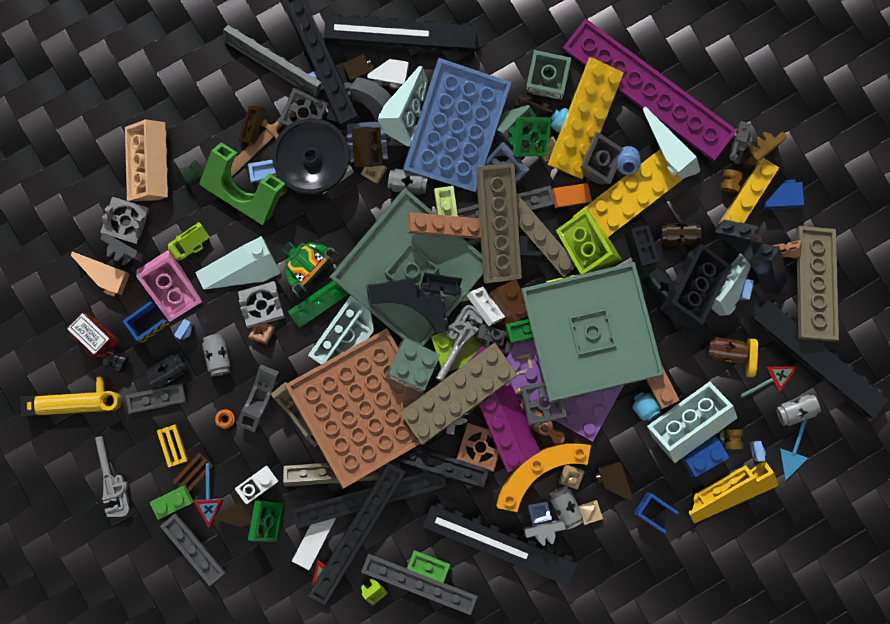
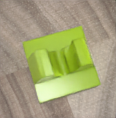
(374, 592)

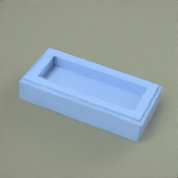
(260, 170)

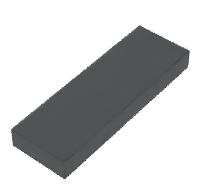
(155, 398)

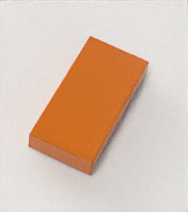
(571, 195)

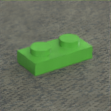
(171, 502)
(428, 566)

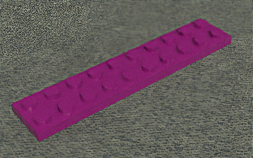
(652, 90)

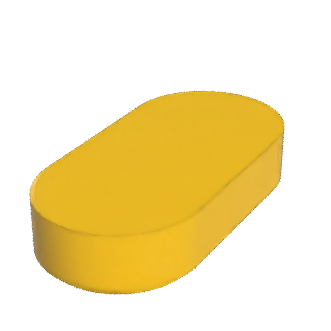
(751, 363)

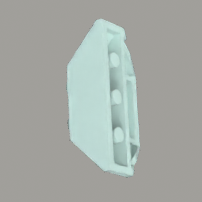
(348, 329)

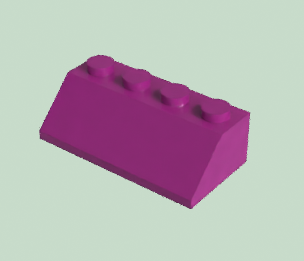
(508, 428)

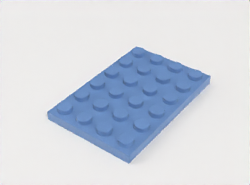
(456, 124)

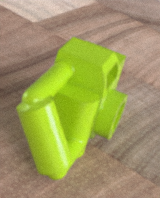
(190, 241)

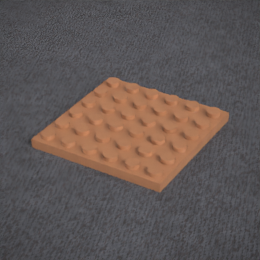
(356, 408)

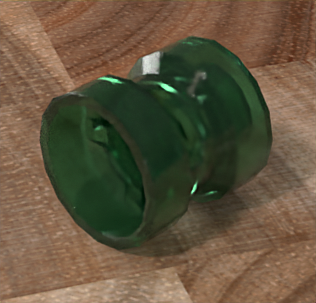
(192, 172)

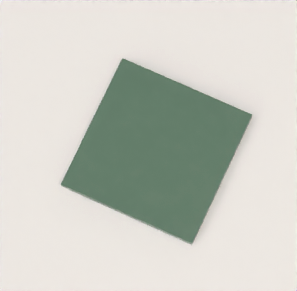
(393, 254)
(592, 332)

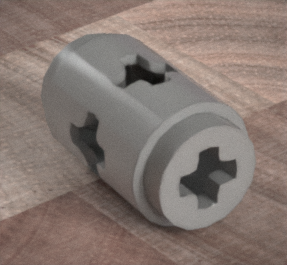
(398, 176)
(218, 364)
(798, 410)
(560, 500)

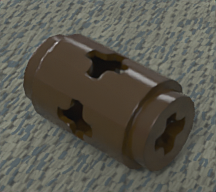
(672, 233)

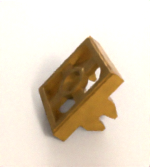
(764, 147)

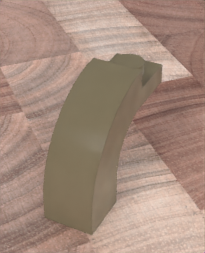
(285, 401)

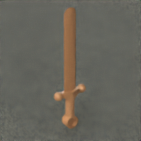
(263, 139)

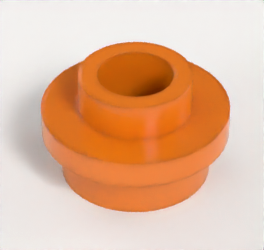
(218, 419)

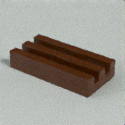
(177, 480)

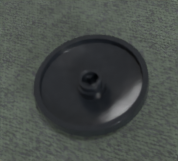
(310, 156)

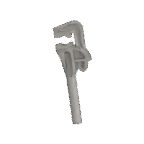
(461, 333)
(113, 488)

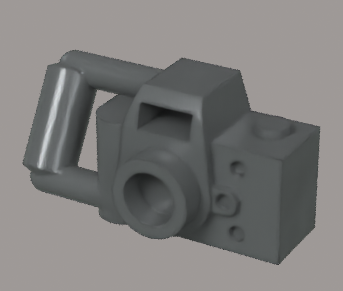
(740, 141)
(488, 335)

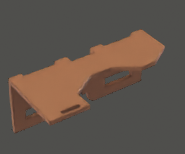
(794, 253)

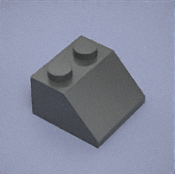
(601, 160)

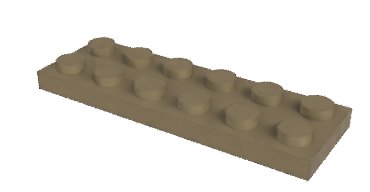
(498, 222)
(817, 284)
(458, 393)

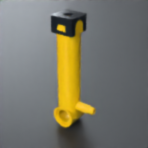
(70, 402)

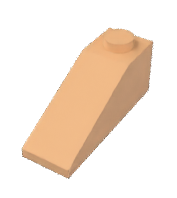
(104, 276)

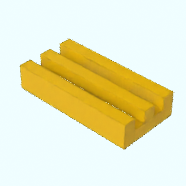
(165, 449)

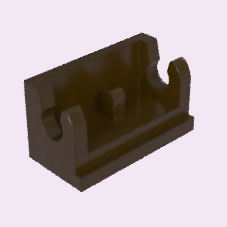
(367, 147)

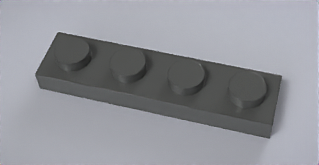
(192, 549)

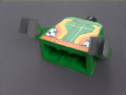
(305, 263)

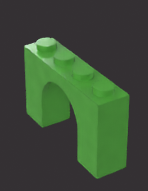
(219, 181)

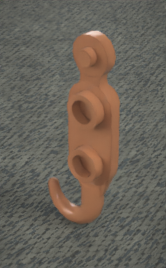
(545, 428)

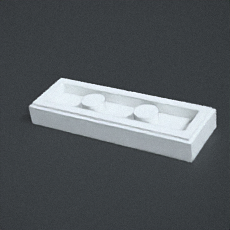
(312, 543)

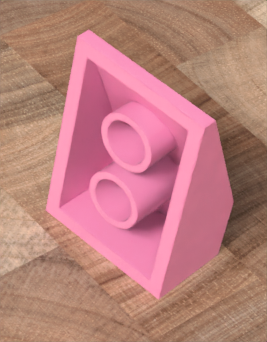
(168, 285)

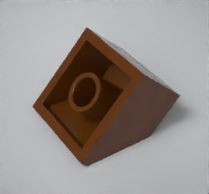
(510, 302)

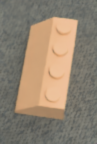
(146, 161)

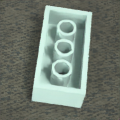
(692, 422)

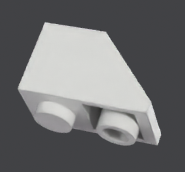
(391, 73)
(256, 485)

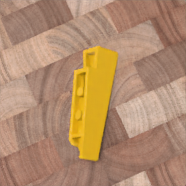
(732, 490)

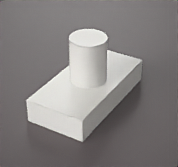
(485, 306)

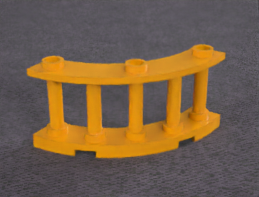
(546, 459)

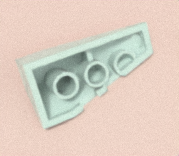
(403, 108)
(677, 155)
(242, 266)
(732, 287)

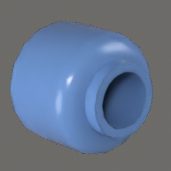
(629, 161)

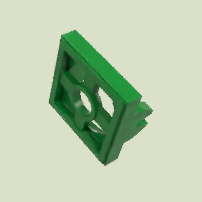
(542, 138)
(271, 532)

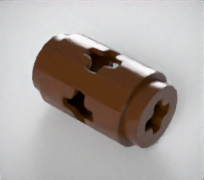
(718, 350)

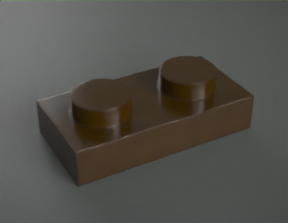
(252, 125)

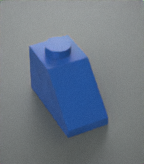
(786, 196)

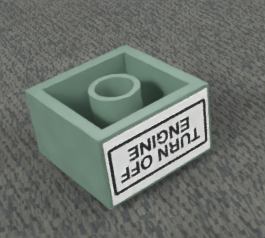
(548, 75)
(412, 365)

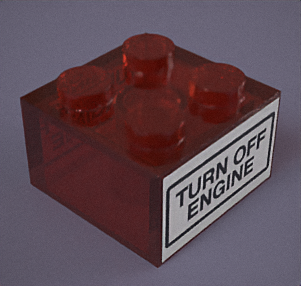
(92, 335)

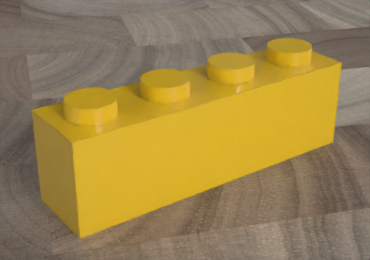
(750, 191)

